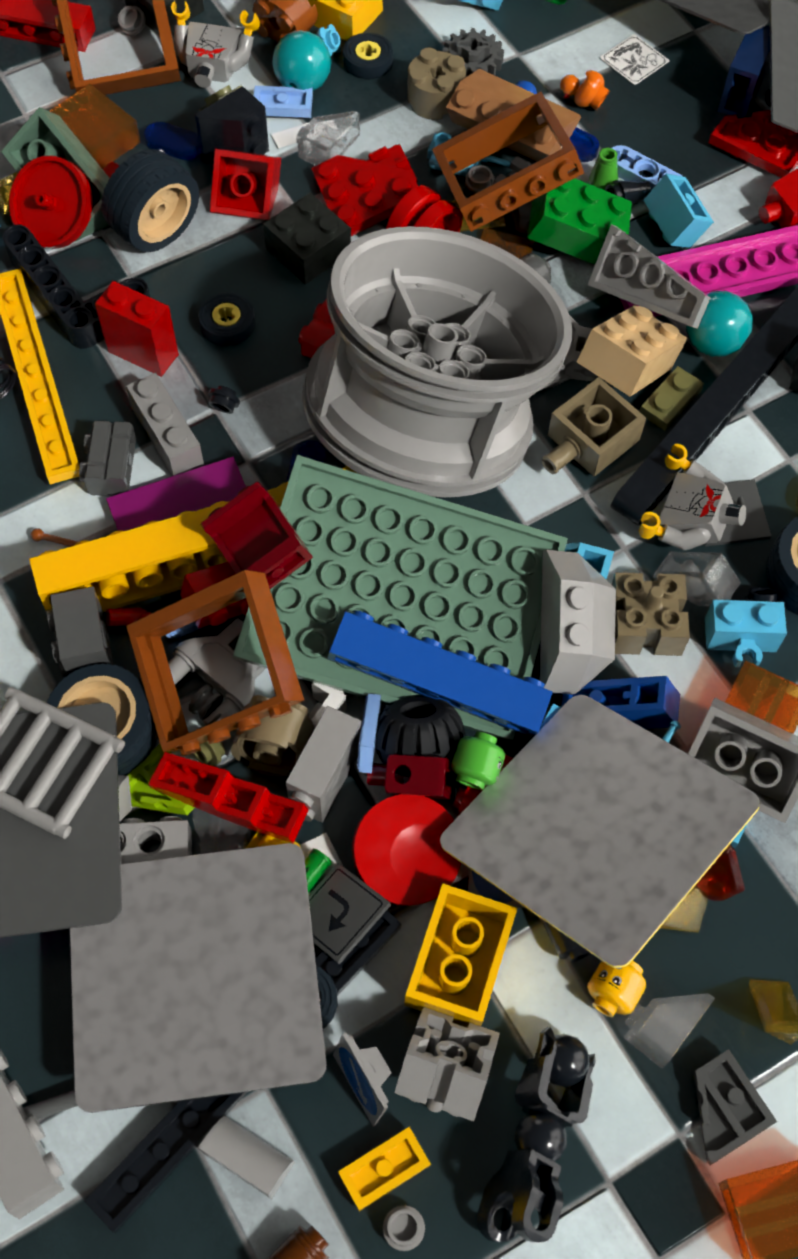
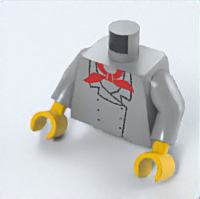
(210, 49)
(695, 507)

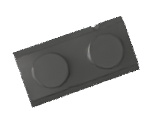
(109, 458)

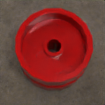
(425, 209)

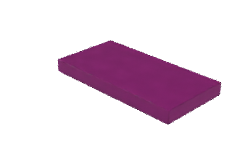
(177, 494)

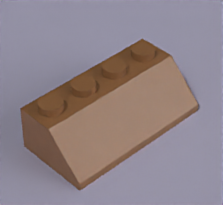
(486, 95)

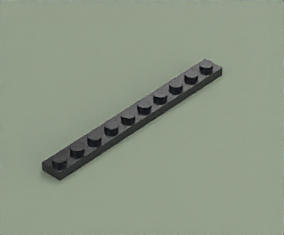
(192, 1119)

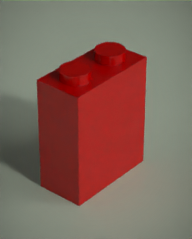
(137, 328)

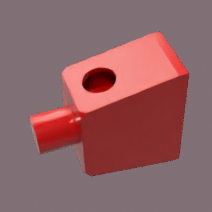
(782, 202)

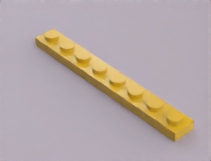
(36, 379)

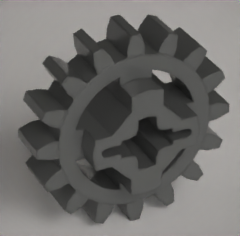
(476, 50)

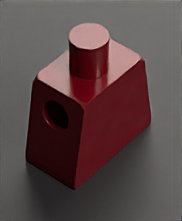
(428, 778)

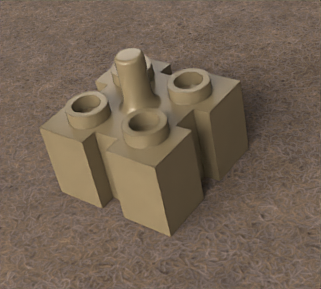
(650, 614)

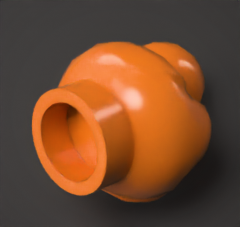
(589, 93)

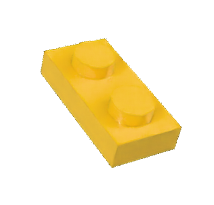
(384, 1168)

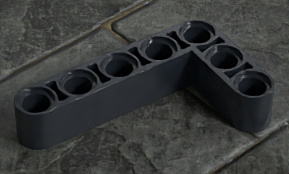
(74, 316)

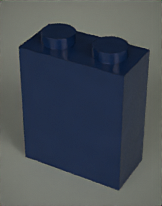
(746, 73)

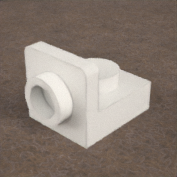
(327, 696)

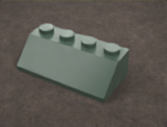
(50, 136)

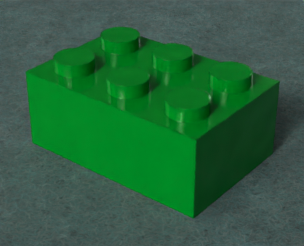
(577, 218)

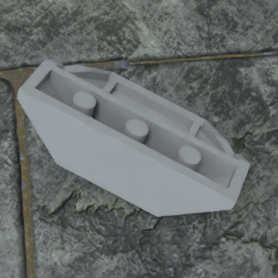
(575, 622)

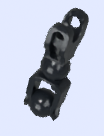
(530, 1174)

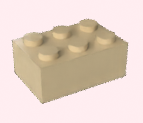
(632, 349)

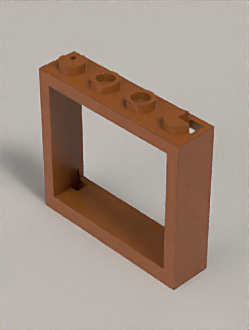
(123, 81)
(495, 135)
(157, 676)

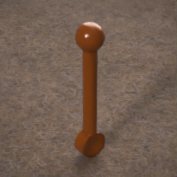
(38, 535)

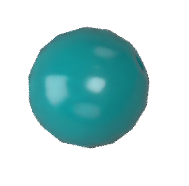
(301, 61)
(723, 325)

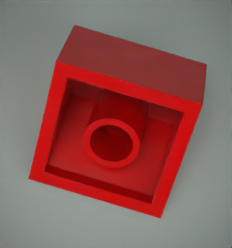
(244, 183)

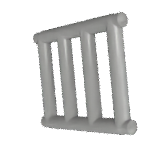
(76, 729)

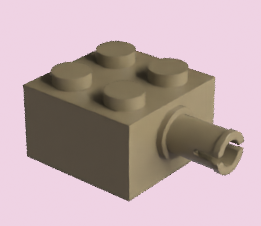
(593, 429)

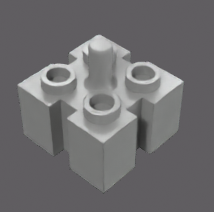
(447, 1064)

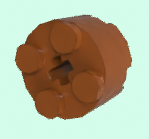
(284, 16)

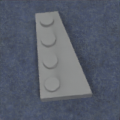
(645, 280)

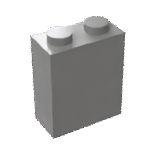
(325, 763)

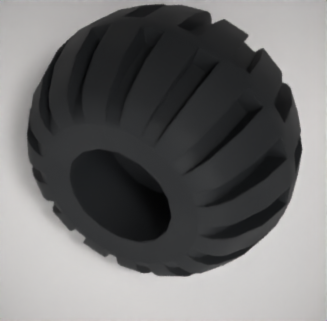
(418, 729)

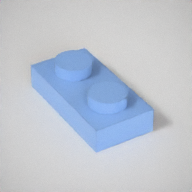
(285, 101)

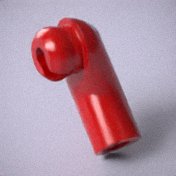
(124, 616)

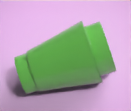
(605, 169)

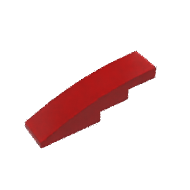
(228, 797)

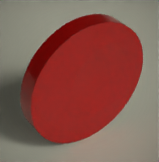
(51, 201)
(401, 850)

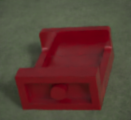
(257, 535)

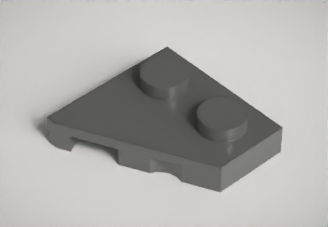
(728, 1107)

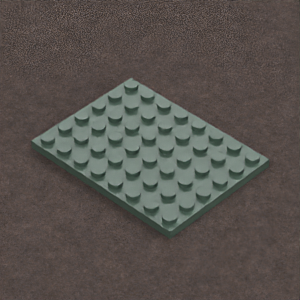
(409, 565)

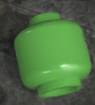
(477, 761)

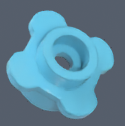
(330, 38)

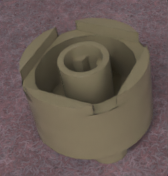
(433, 81)
(276, 742)

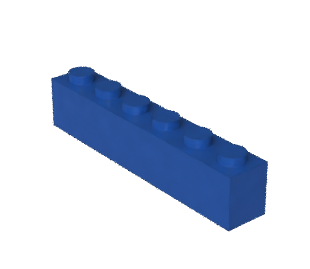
(440, 674)

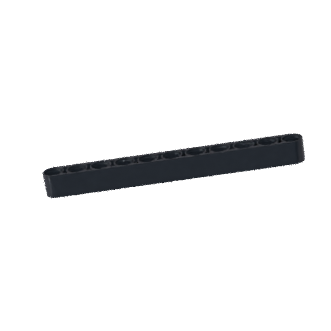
(711, 411)

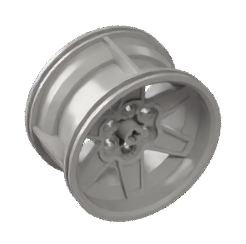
(433, 360)

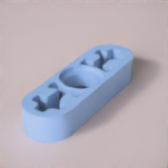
(628, 158)

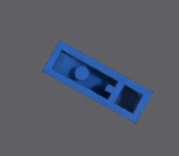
(643, 700)

